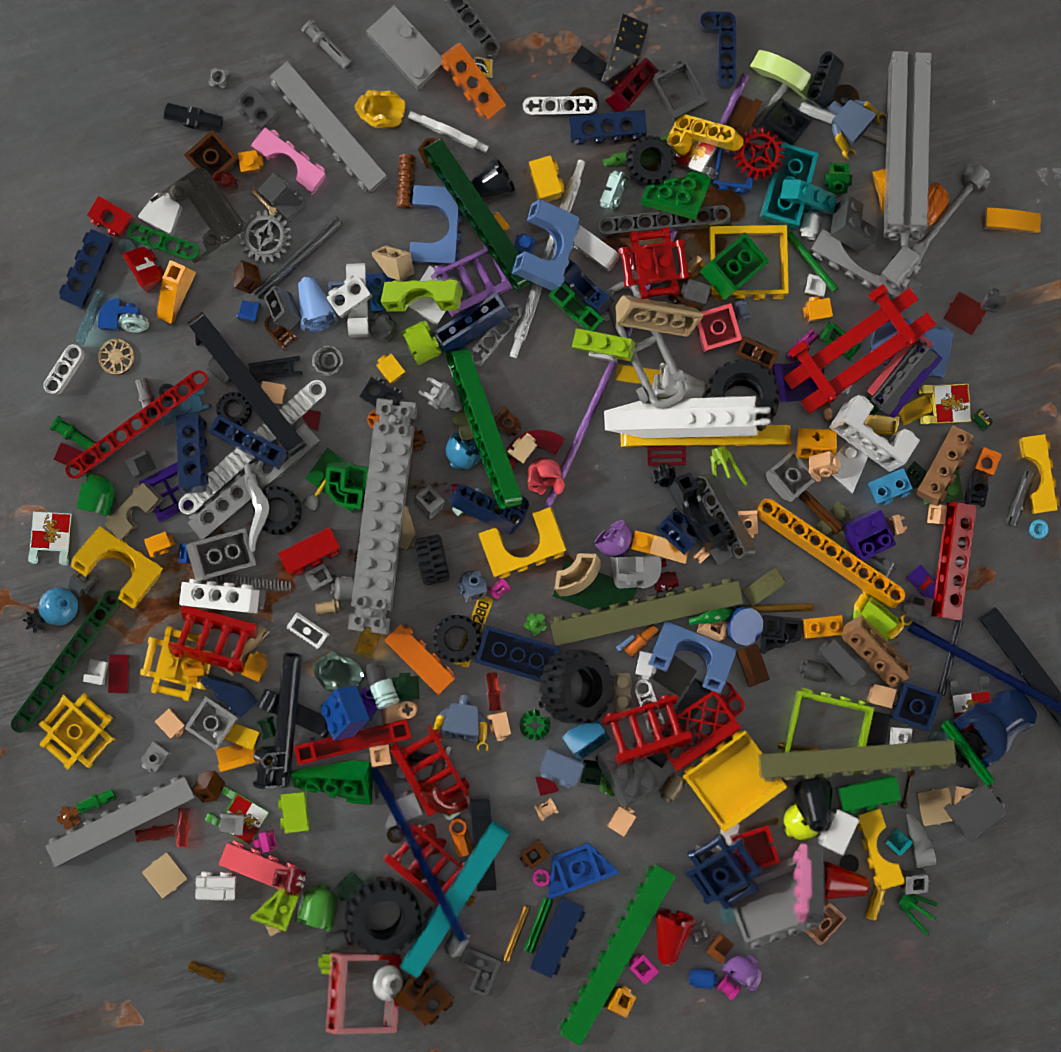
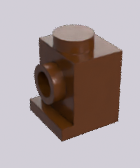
(510, 430)
(542, 854)

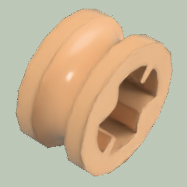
(702, 555)

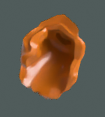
(937, 203)

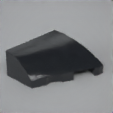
(779, 632)

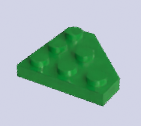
(678, 195)

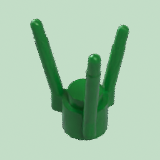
(908, 902)

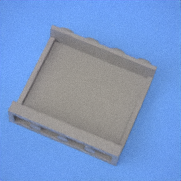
(770, 911)

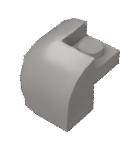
(635, 571)

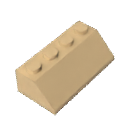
(657, 316)

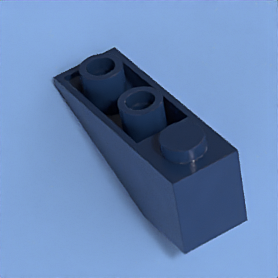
(234, 694)

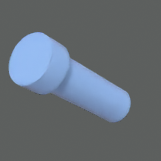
(629, 640)

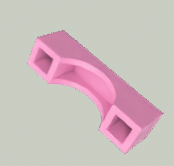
(270, 146)

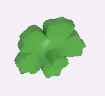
(535, 624)
(606, 787)

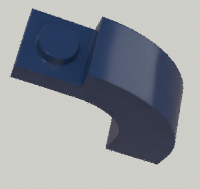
(586, 289)

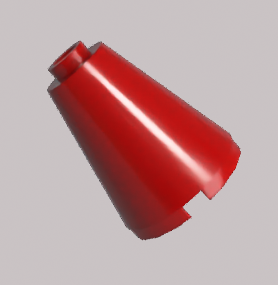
(843, 882)
(672, 934)

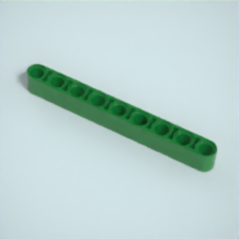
(484, 428)

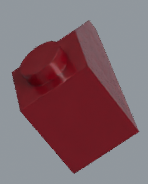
(631, 86)

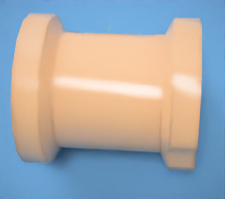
(546, 809)

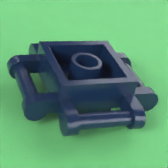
(723, 871)

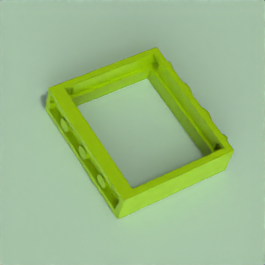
(827, 698)

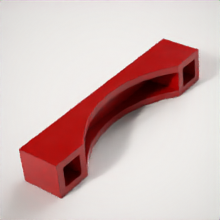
(362, 740)

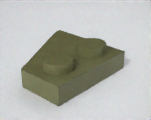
(843, 515)

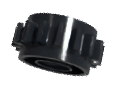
(975, 742)

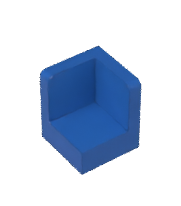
(249, 311)

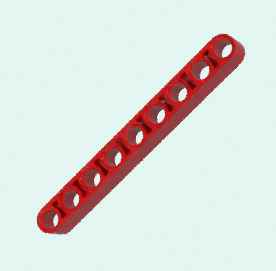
(127, 426)

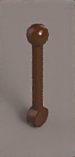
(904, 804)

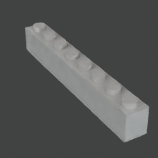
(331, 130)
(120, 821)

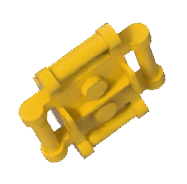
(170, 667)
(76, 731)

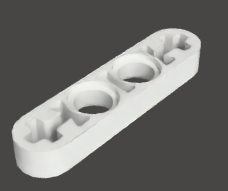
(560, 102)

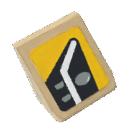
(485, 66)

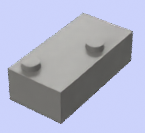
(405, 47)

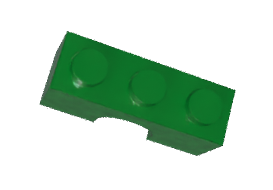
(572, 306)

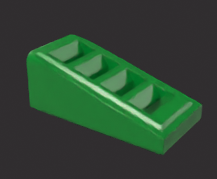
(823, 336)

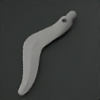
(260, 503)

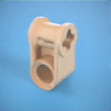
(396, 712)

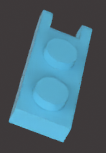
(190, 406)

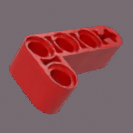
(727, 699)

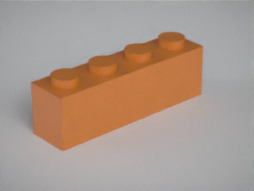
(419, 659)

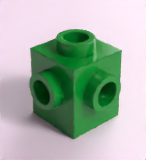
(838, 178)

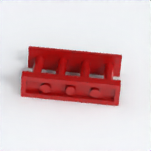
(209, 621)
(643, 748)
(410, 770)
(409, 872)

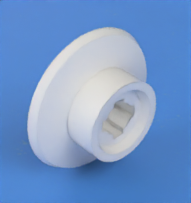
(382, 982)

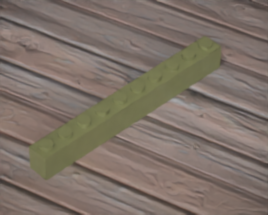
(646, 612)
(856, 759)

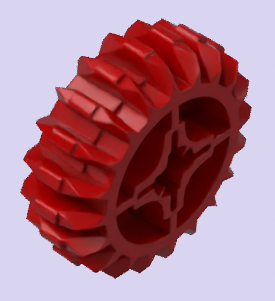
(770, 142)

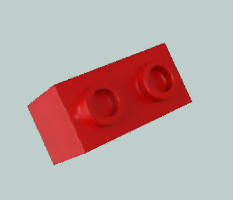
(101, 209)

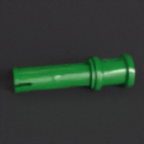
(70, 432)

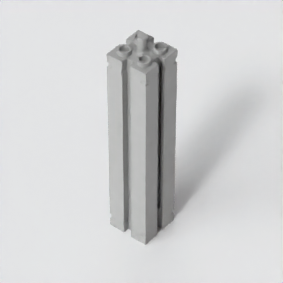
(907, 147)

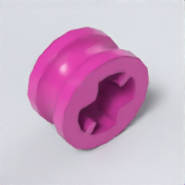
(542, 883)

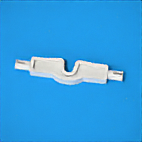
(450, 131)

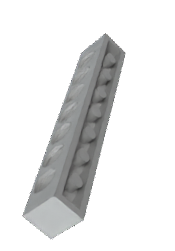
(205, 530)

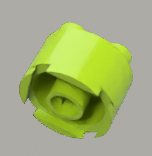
(421, 342)

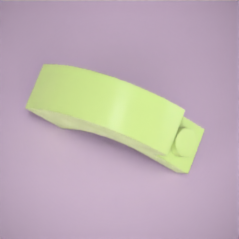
(783, 70)

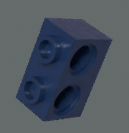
(678, 531)

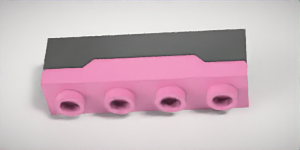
(809, 884)

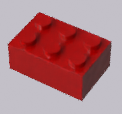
(310, 552)

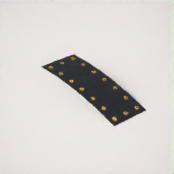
(625, 50)

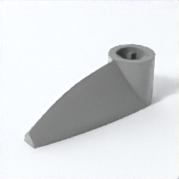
(921, 848)

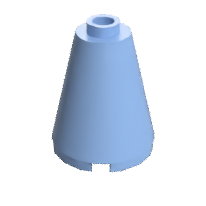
(313, 306)

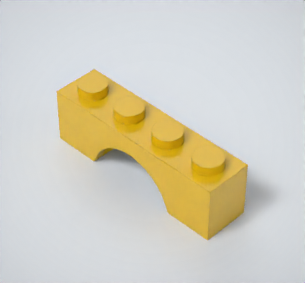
(1036, 450)
(887, 874)

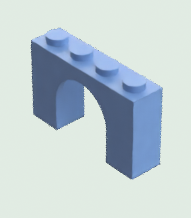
(562, 228)
(444, 250)
(940, 337)
(715, 654)

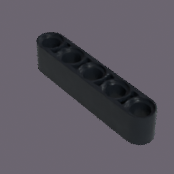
(693, 694)

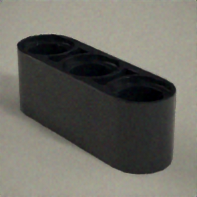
(825, 80)

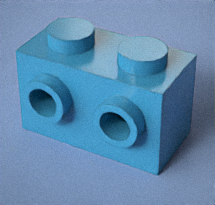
(890, 486)
(586, 738)

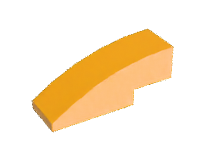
(1012, 220)

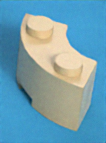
(578, 575)

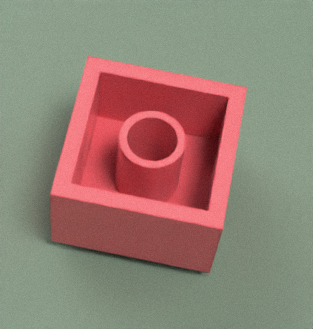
(718, 328)

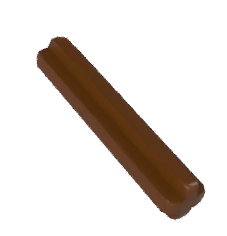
(821, 511)

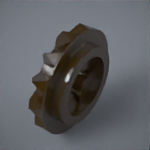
(583, 91)

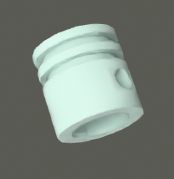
(384, 693)

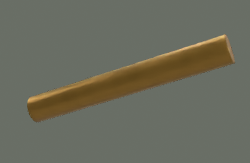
(516, 933)

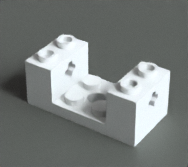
(887, 453)

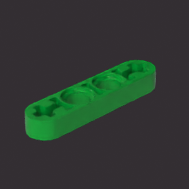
(162, 244)

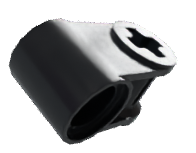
(977, 489)

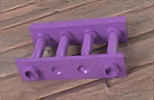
(474, 297)

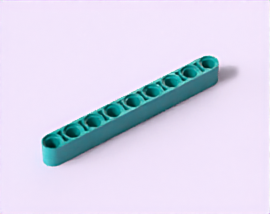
(458, 895)

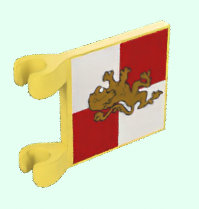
(950, 403)

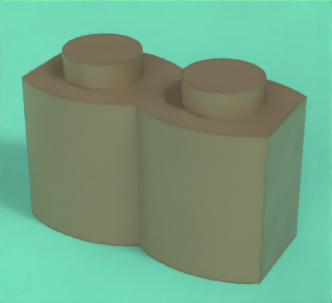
(622, 698)

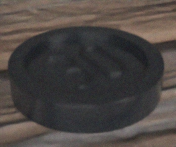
(849, 862)

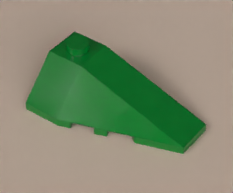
(341, 779)

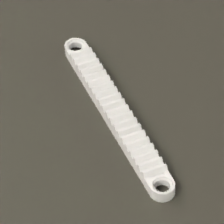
(235, 462)

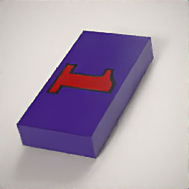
(922, 581)

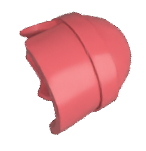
(544, 473)

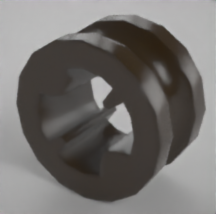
(389, 835)

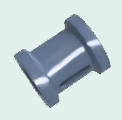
(741, 310)

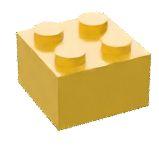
(545, 179)

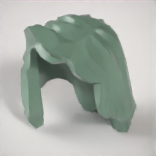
(337, 671)

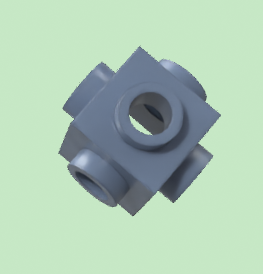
(472, 586)

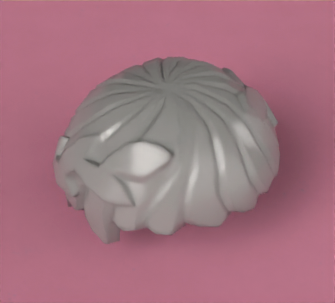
(327, 360)

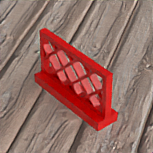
(709, 741)

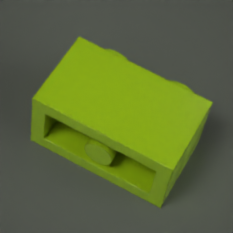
(294, 812)

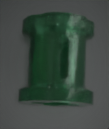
(267, 727)

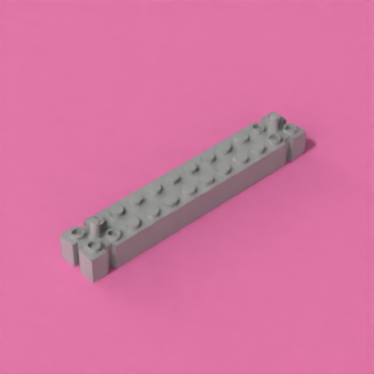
(383, 516)

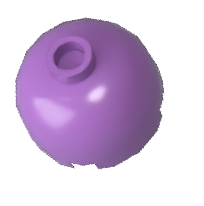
(616, 540)
(743, 971)

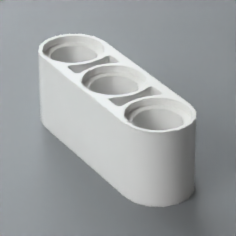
(595, 249)
(55, 375)
(643, 698)

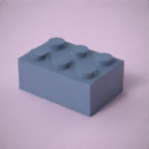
(561, 767)

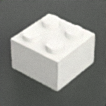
(838, 832)

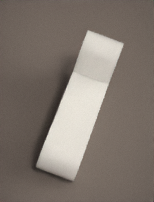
(358, 319)

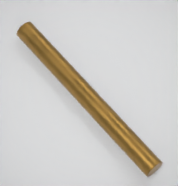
(780, 607)

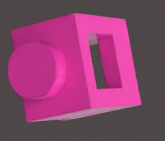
(646, 974)

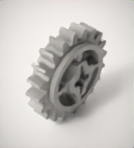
(262, 245)

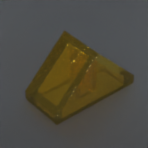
(367, 643)

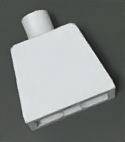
(162, 214)

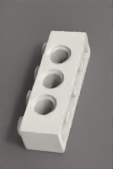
(192, 591)

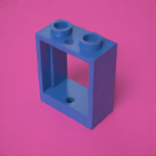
(724, 186)

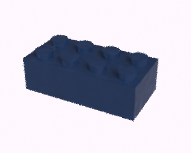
(514, 653)

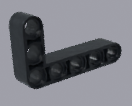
(481, 819)

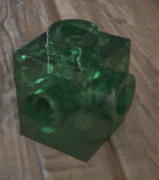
(406, 686)

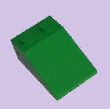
(734, 266)

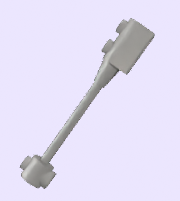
(908, 260)

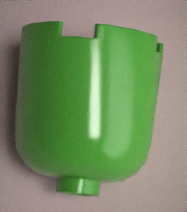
(317, 908)

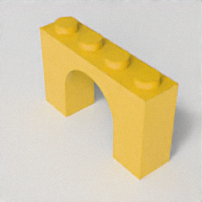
(105, 545)
(550, 545)

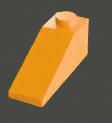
(657, 546)

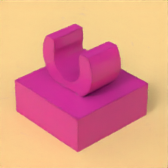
(266, 841)

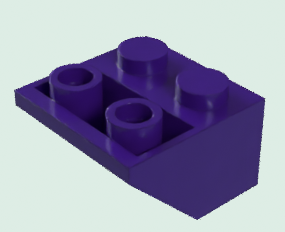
(869, 534)

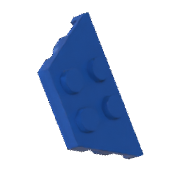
(578, 869)

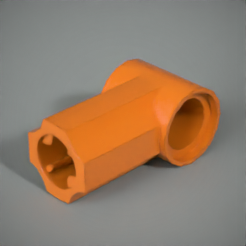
(462, 838)

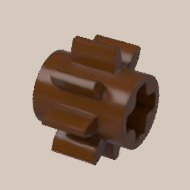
(418, 440)

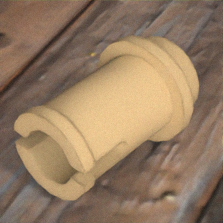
(328, 607)

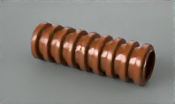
(406, 180)

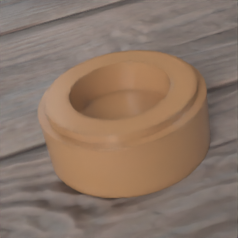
(827, 412)

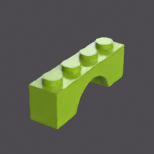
(400, 295)

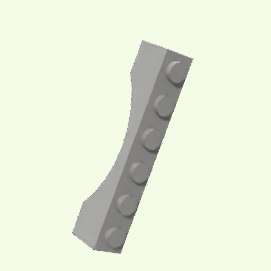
(831, 250)

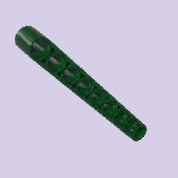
(474, 210)
(58, 666)

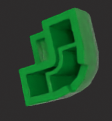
(346, 484)
(96, 494)

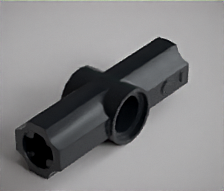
(193, 117)

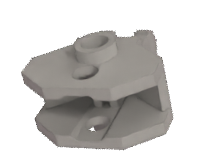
(441, 396)

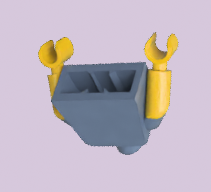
(852, 122)
(462, 722)

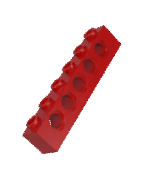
(950, 575)

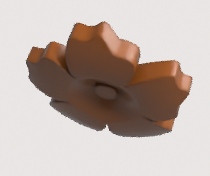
(68, 817)

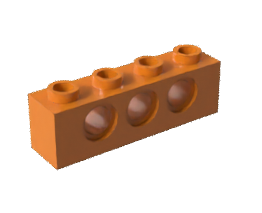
(493, 102)

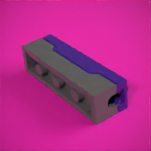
(906, 379)

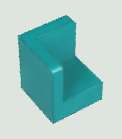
(898, 842)

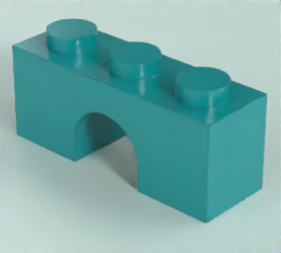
(812, 196)

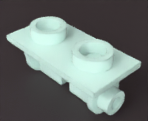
(612, 199)

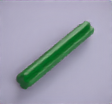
(968, 753)

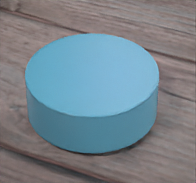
(1038, 529)

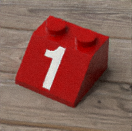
(144, 267)

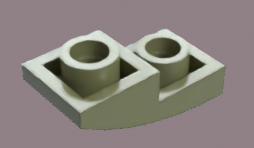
(764, 586)

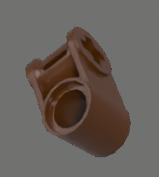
(280, 334)

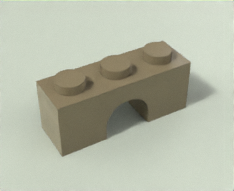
(121, 521)

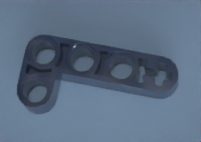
(722, 49)
(487, 509)

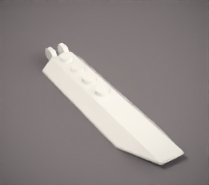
(688, 418)

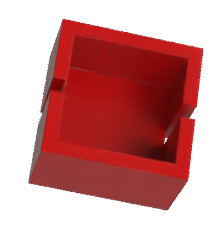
(757, 845)

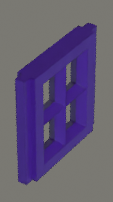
(159, 477)

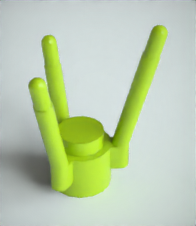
(721, 456)

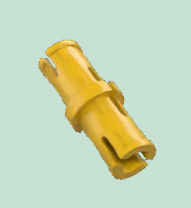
(875, 903)

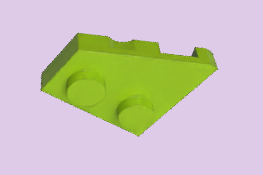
(276, 911)

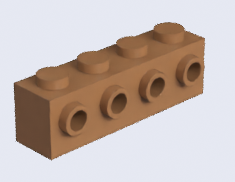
(944, 465)
(876, 651)

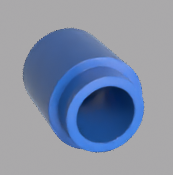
(702, 978)

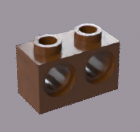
(414, 989)

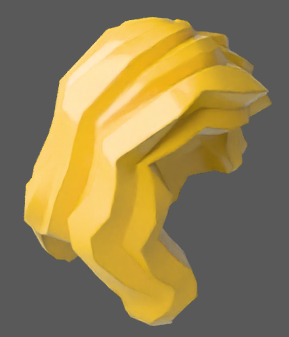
(381, 108)

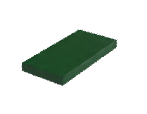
(599, 593)

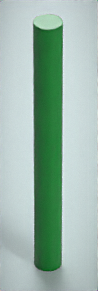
(811, 260)

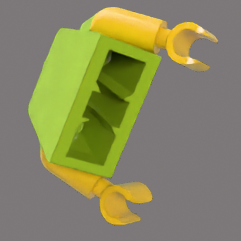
(879, 616)

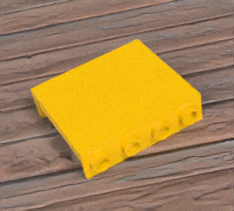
(731, 781)

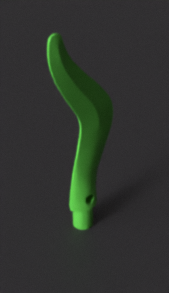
(646, 159)

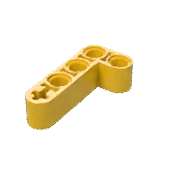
(691, 128)

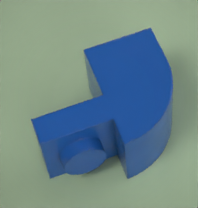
(111, 312)

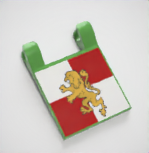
(253, 815)

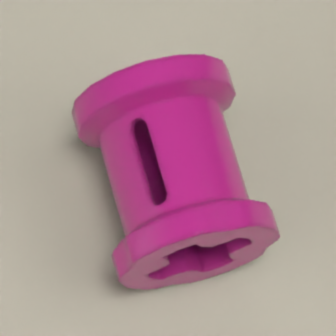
(499, 588)
(728, 987)

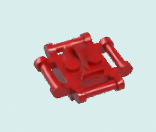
(654, 263)

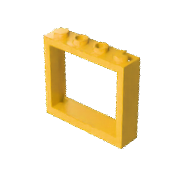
(763, 230)

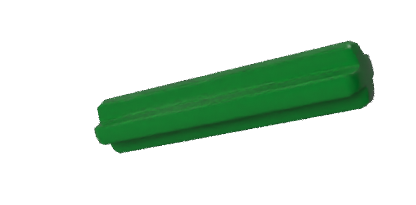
(538, 925)

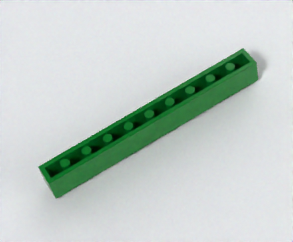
(617, 954)

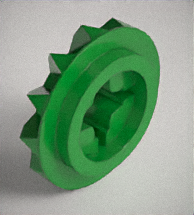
(528, 731)

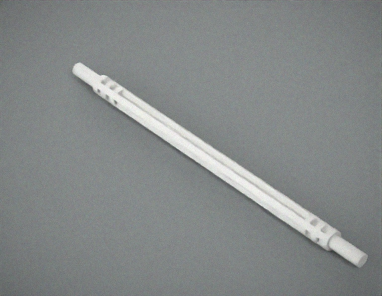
(536, 289)

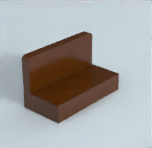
(744, 114)
(752, 665)

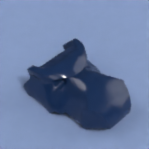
(999, 721)

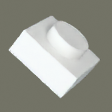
(815, 286)

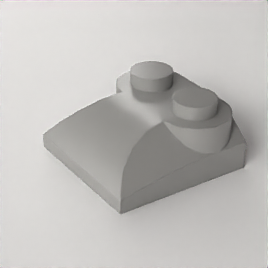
(790, 476)
(211, 723)

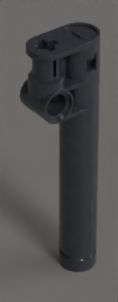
(276, 768)

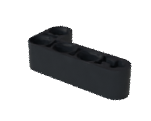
(305, 716)

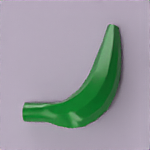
(712, 616)

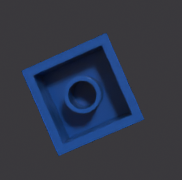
(344, 712)

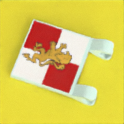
(50, 533)

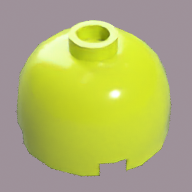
(796, 824)

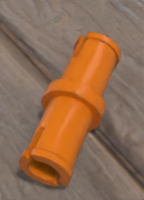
(642, 640)

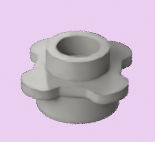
(223, 76)

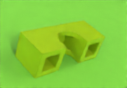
(601, 343)

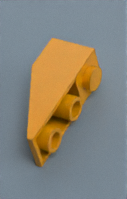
(173, 290)

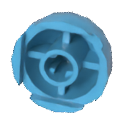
(462, 453)
(58, 606)

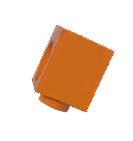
(991, 455)

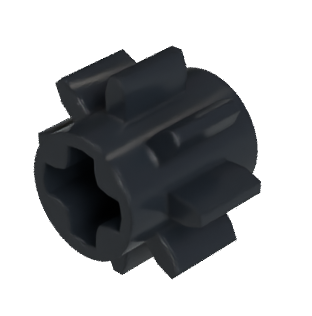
(664, 475)
(29, 620)

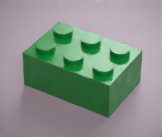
(868, 794)

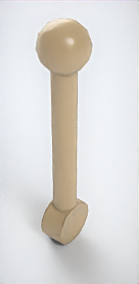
(272, 210)

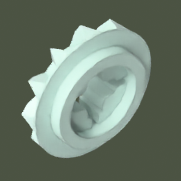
(133, 323)

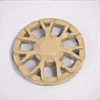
(116, 356)

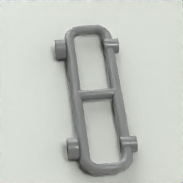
(646, 392)

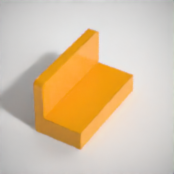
(234, 756)

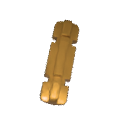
(206, 972)

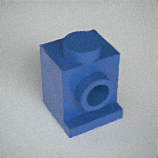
(524, 243)

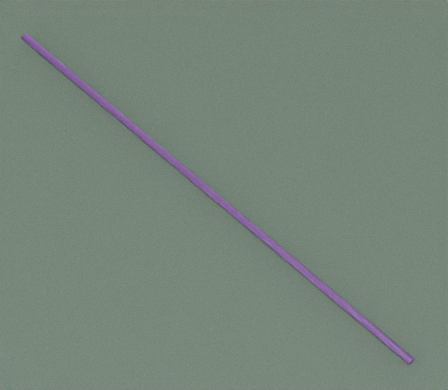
(611, 366)

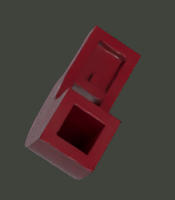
(545, 440)

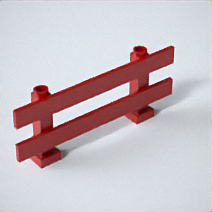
(889, 311)

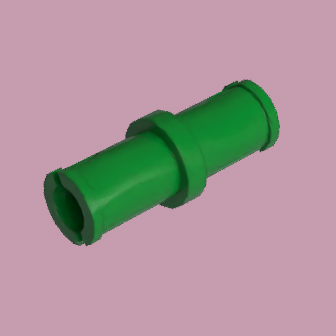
(95, 801)

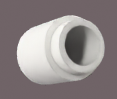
(811, 225)

